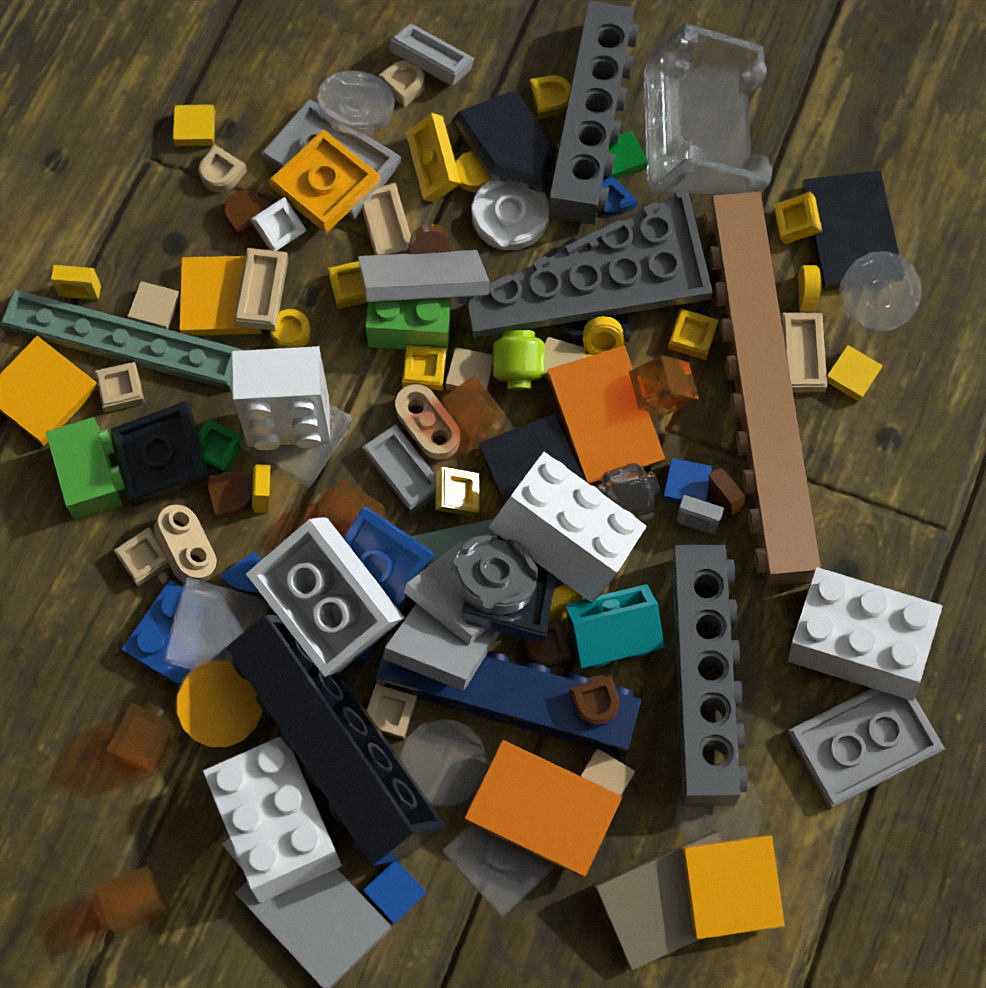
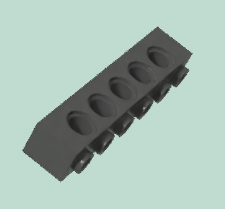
(603, 27)
(703, 782)

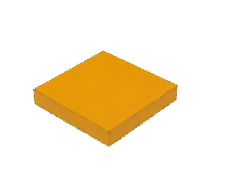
(324, 180)
(211, 296)
(43, 390)
(733, 886)

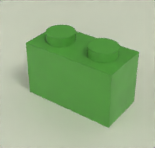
(409, 323)
(85, 468)

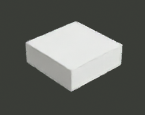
(278, 224)

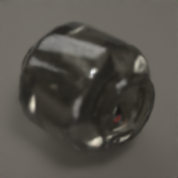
(630, 488)

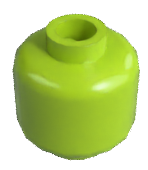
(519, 359)

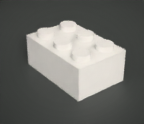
(281, 397)
(568, 527)
(325, 595)
(865, 633)
(272, 819)

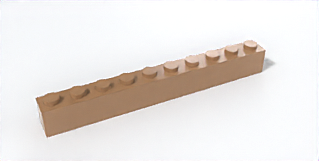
(762, 389)

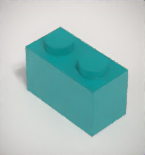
(615, 626)

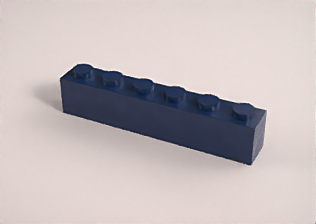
(520, 698)

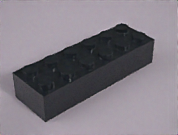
(337, 744)

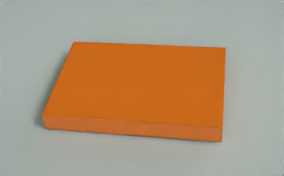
(604, 414)
(543, 809)

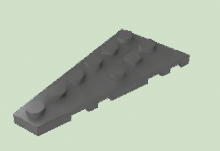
(611, 272)

